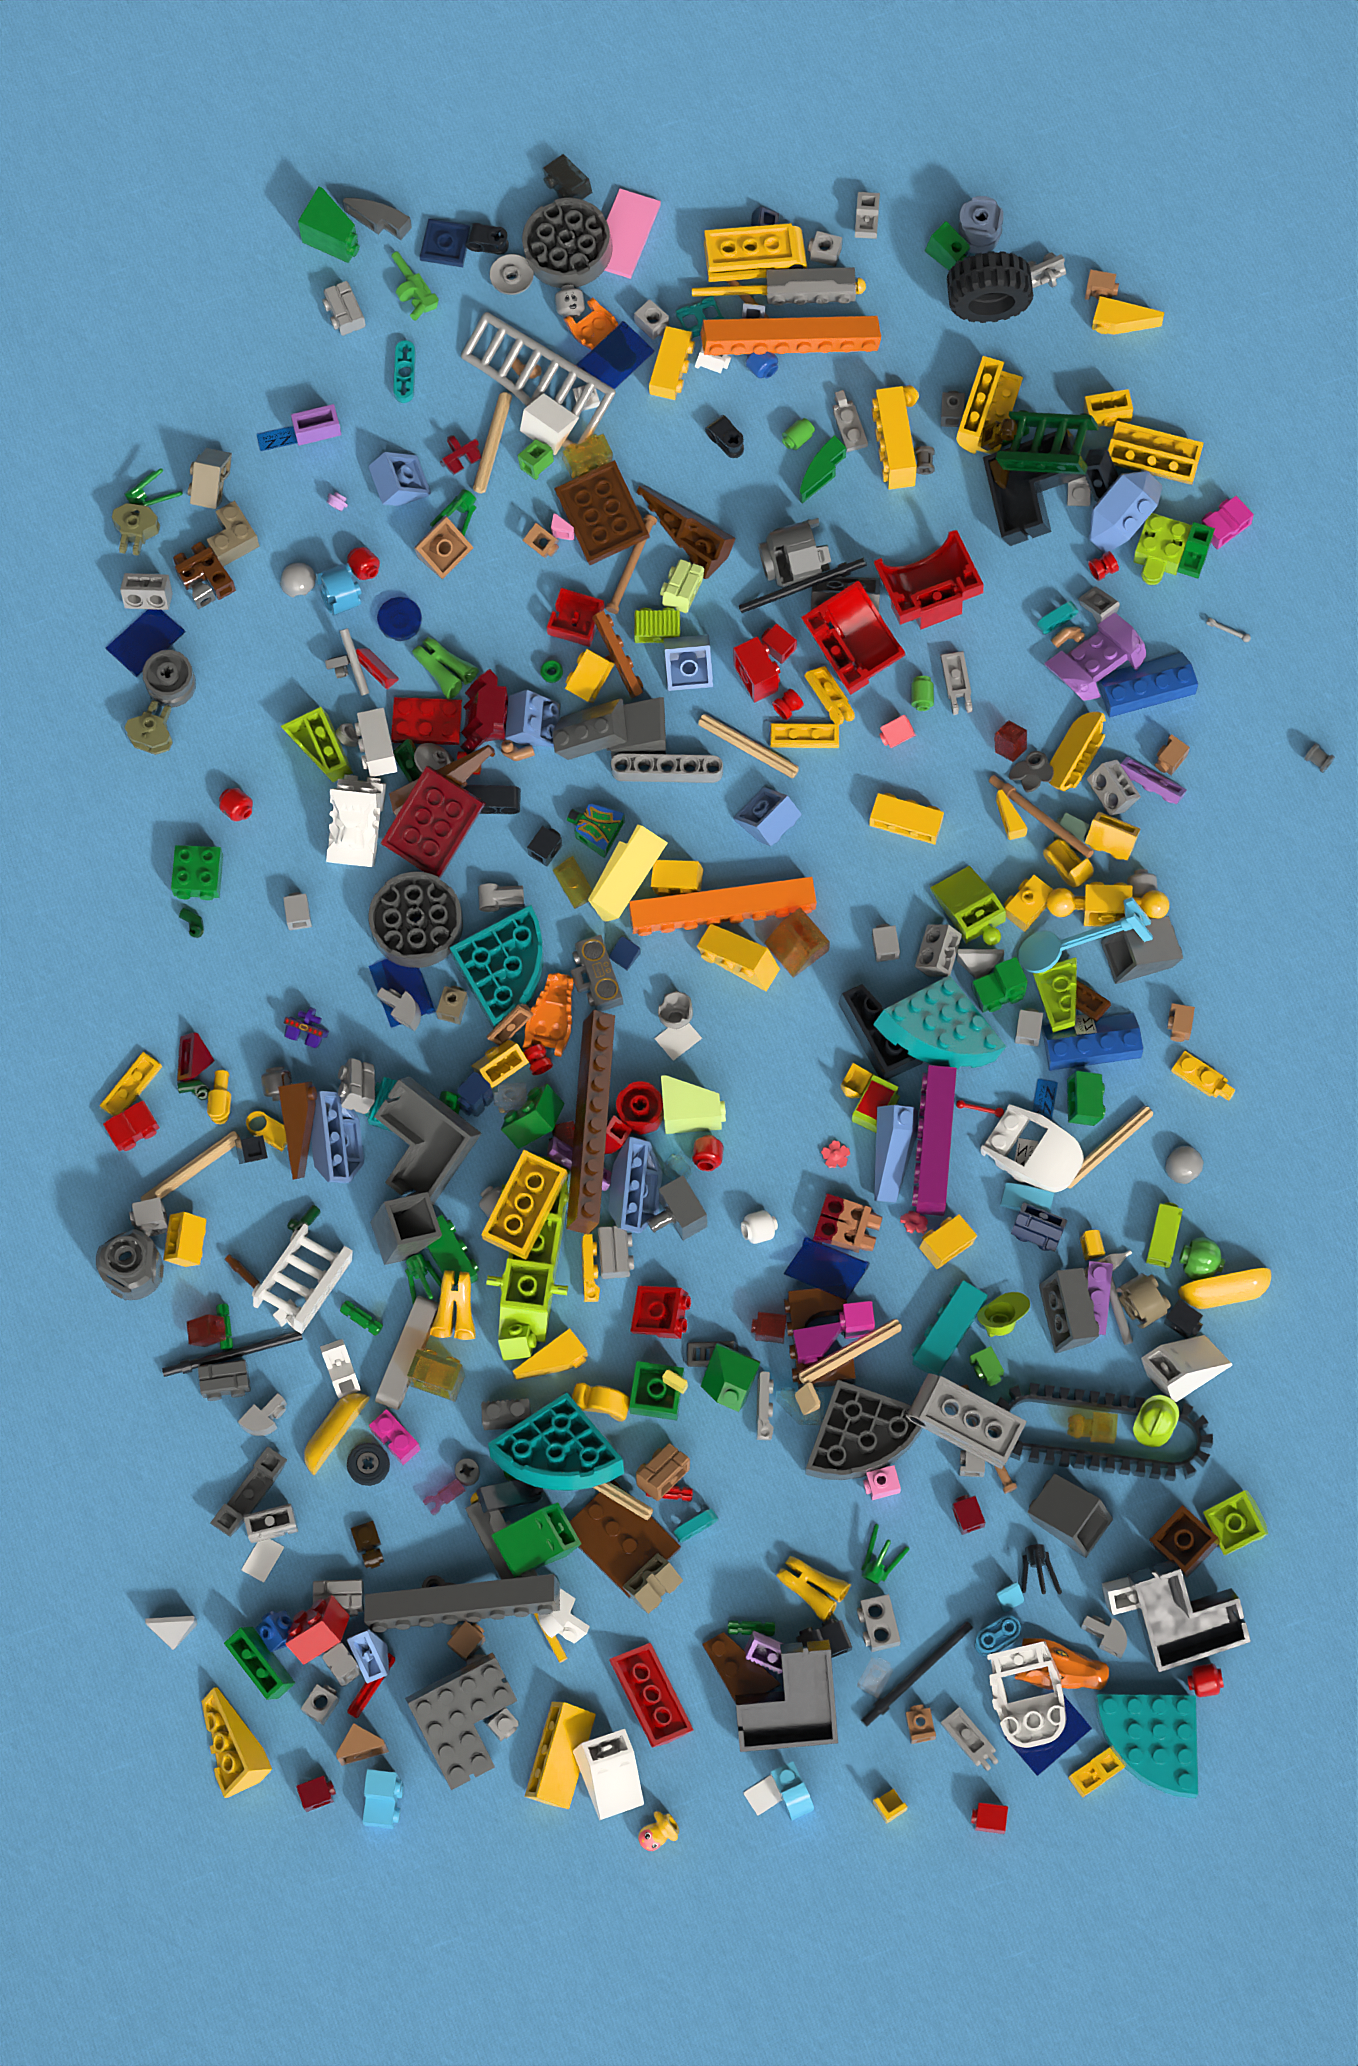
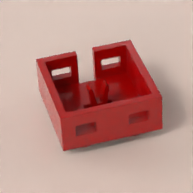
(570, 607)

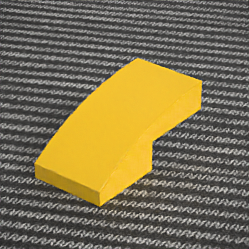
(1096, 1772)

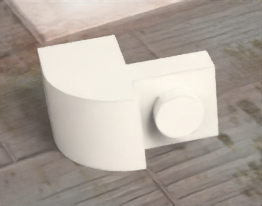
(340, 1368)
(564, 1622)

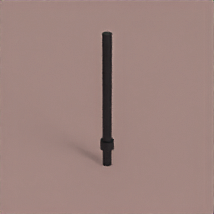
(843, 569)
(187, 1365)
(881, 1706)

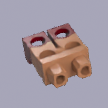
(845, 1224)

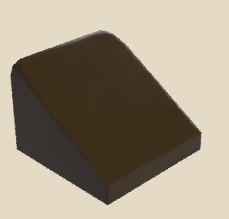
(1001, 476)

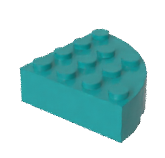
(502, 963)
(941, 1027)
(557, 1449)
(1153, 1738)

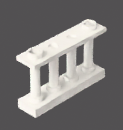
(313, 1297)

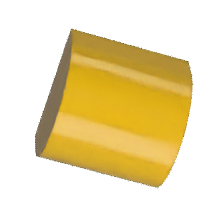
(1092, 1244)

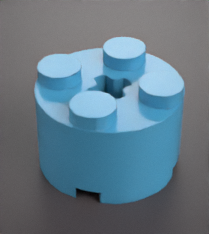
(338, 589)

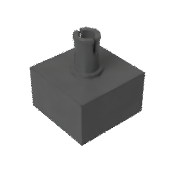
(680, 1209)

